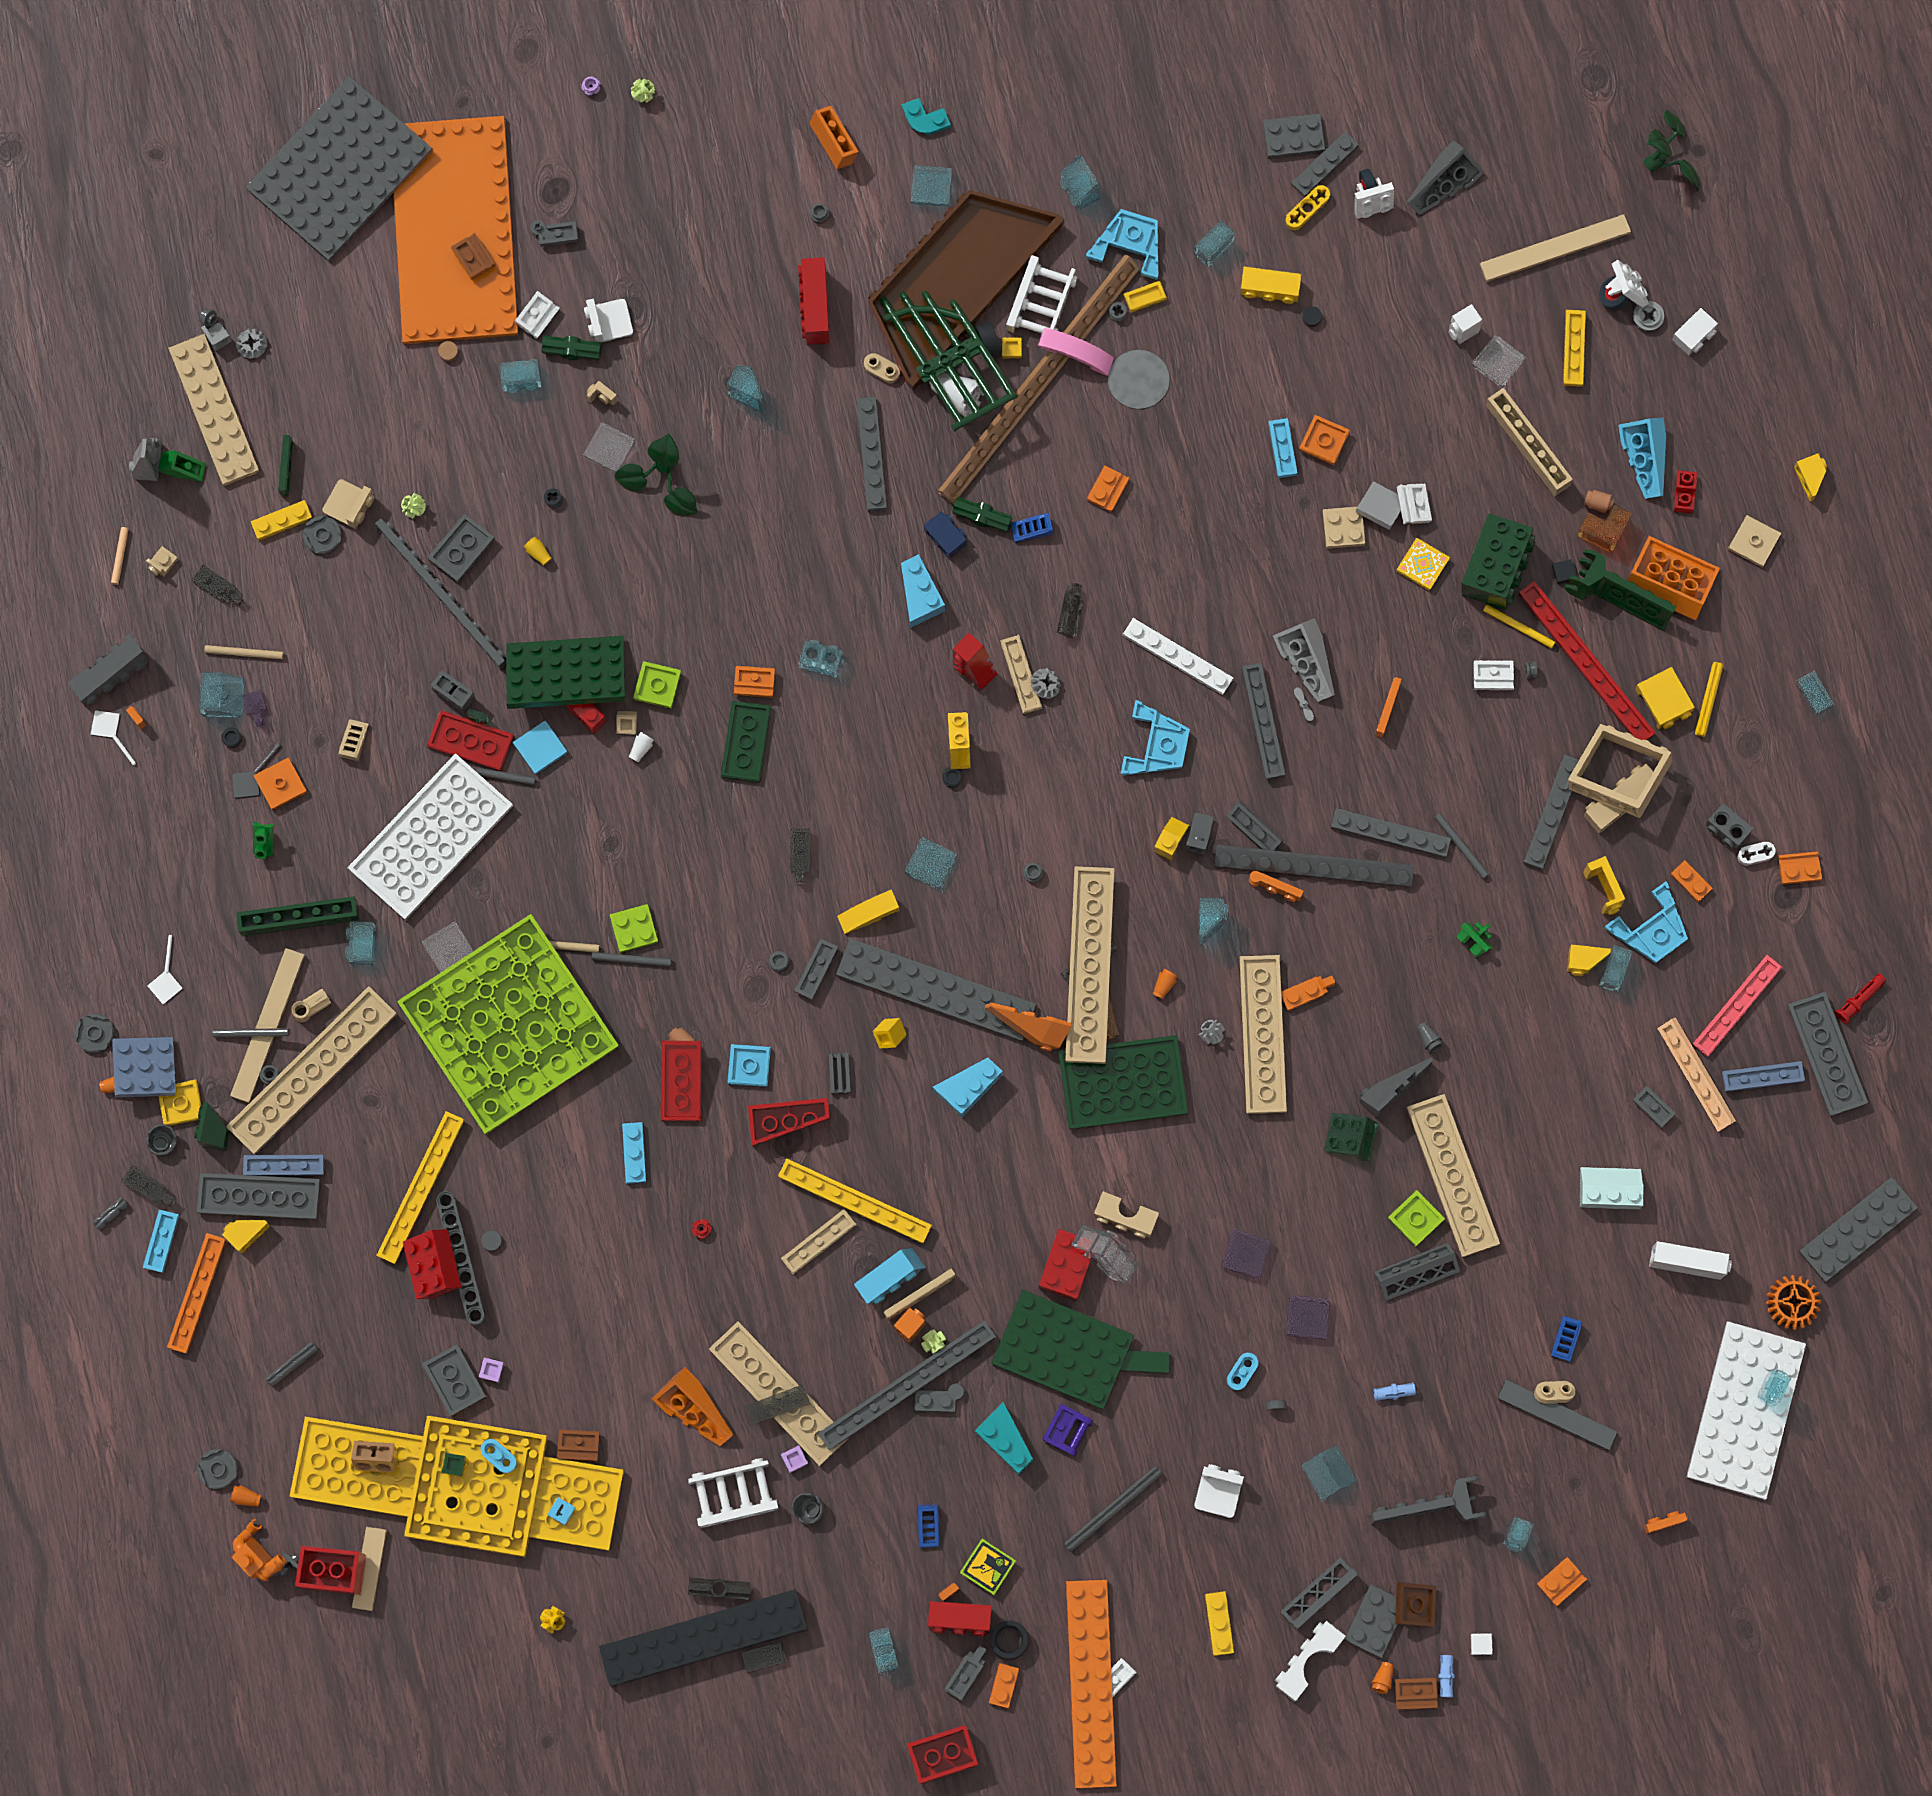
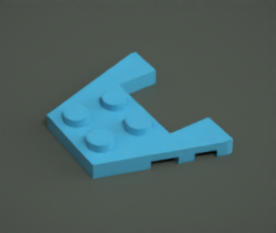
(1133, 234)
(1165, 744)
(1657, 935)

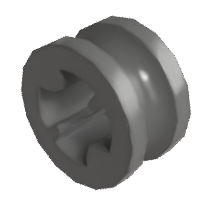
(1112, 313)
(1531, 670)

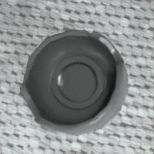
(161, 1140)
(807, 1508)

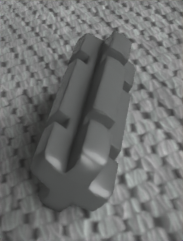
(110, 1213)

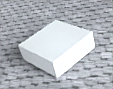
(1481, 1644)

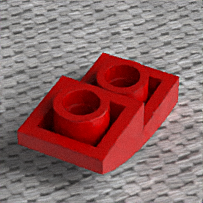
(1685, 491)

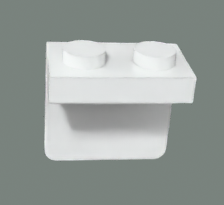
(608, 320)
(1218, 1491)

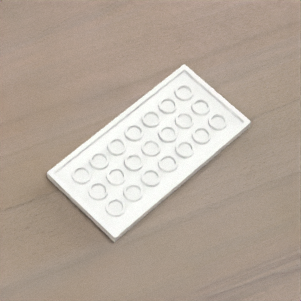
(430, 837)
(1737, 1429)

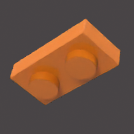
(1691, 881)
(1673, 1519)
(1003, 1686)

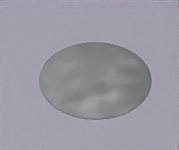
(1138, 379)

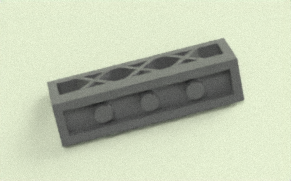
(1416, 1267)
(1327, 1595)

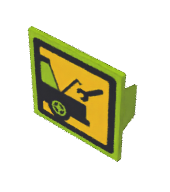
(987, 1566)

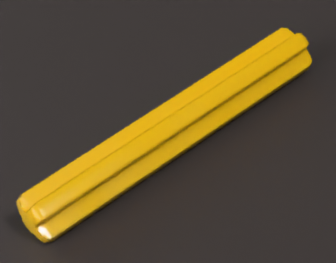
(1709, 698)

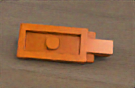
(1306, 992)

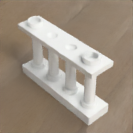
(1028, 286)
(747, 1508)

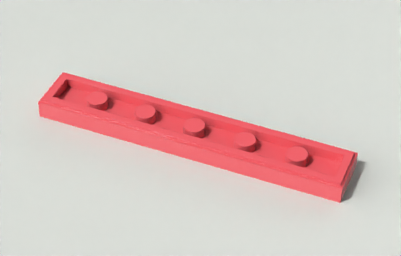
(1737, 1006)

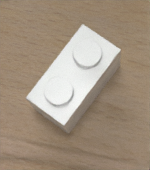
(1465, 324)
(1695, 331)

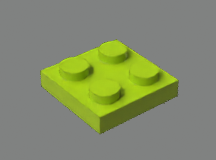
(657, 685)
(634, 928)
(1416, 1218)

